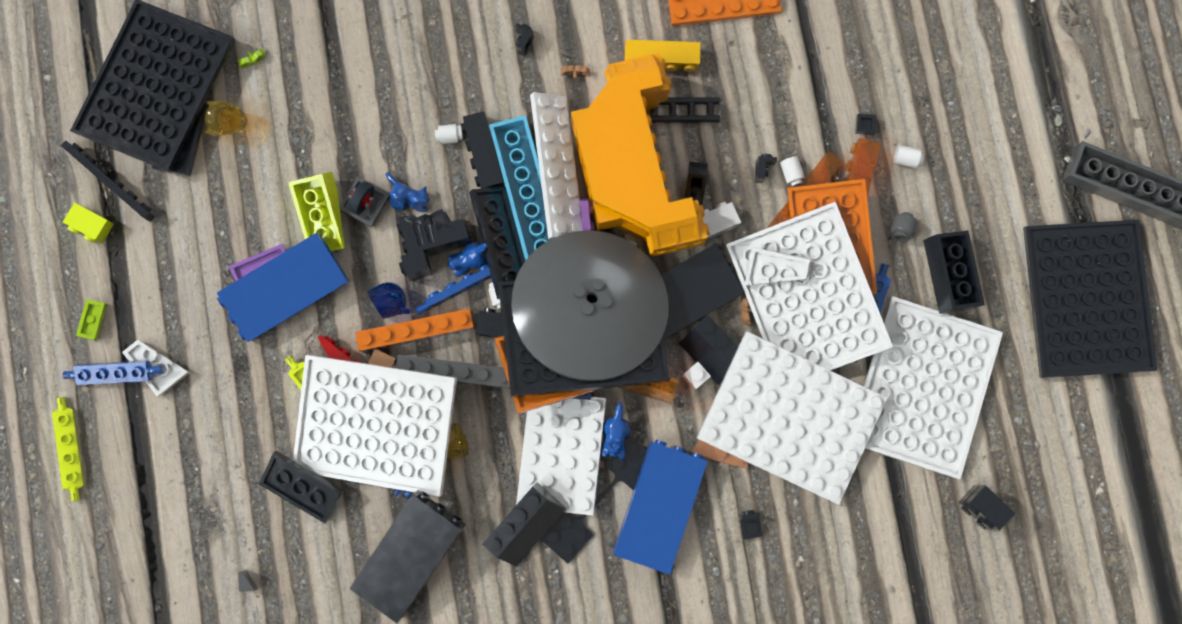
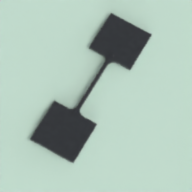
(568, 533)

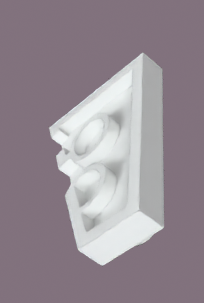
(773, 266)
(160, 382)

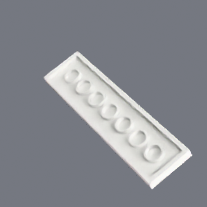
(556, 164)

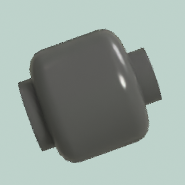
(904, 227)

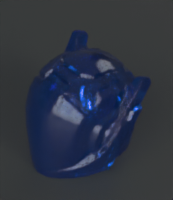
(388, 300)

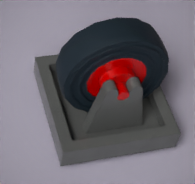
(364, 202)

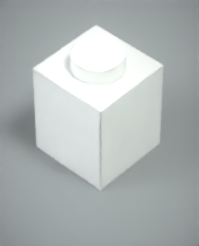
(696, 376)

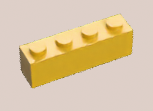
(676, 53)

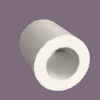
(908, 156)
(792, 171)

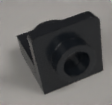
(524, 41)
(761, 169)
(750, 525)

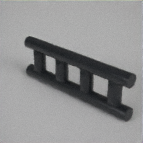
(691, 117)

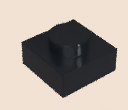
(865, 124)

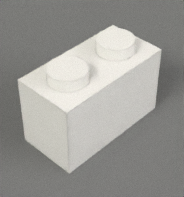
(721, 219)

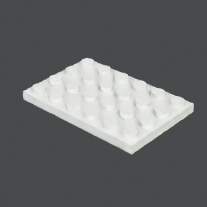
(564, 452)

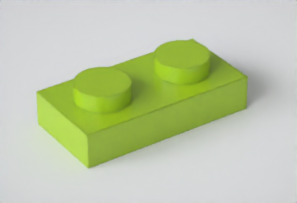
(91, 319)

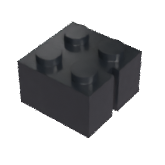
(986, 508)

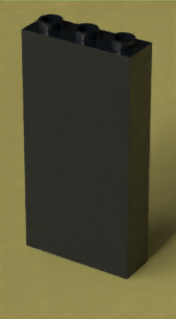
(699, 288)
(407, 556)

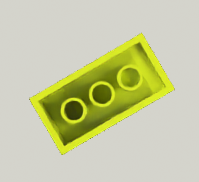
(319, 208)

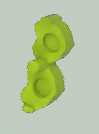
(252, 59)

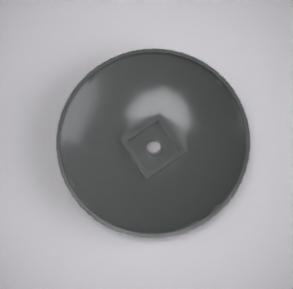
(585, 337)

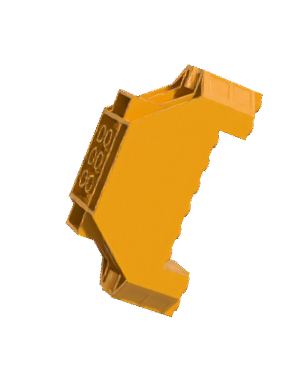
(622, 161)

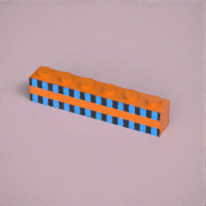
(415, 330)

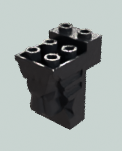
(427, 237)

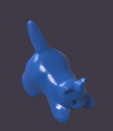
(405, 196)
(470, 257)
(616, 431)

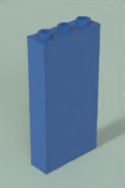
(282, 287)
(660, 506)

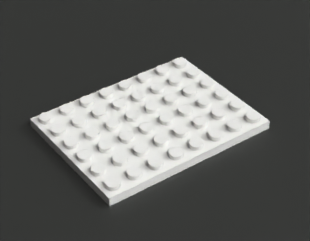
(830, 312)
(931, 385)
(792, 417)
(374, 424)

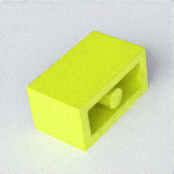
(87, 222)

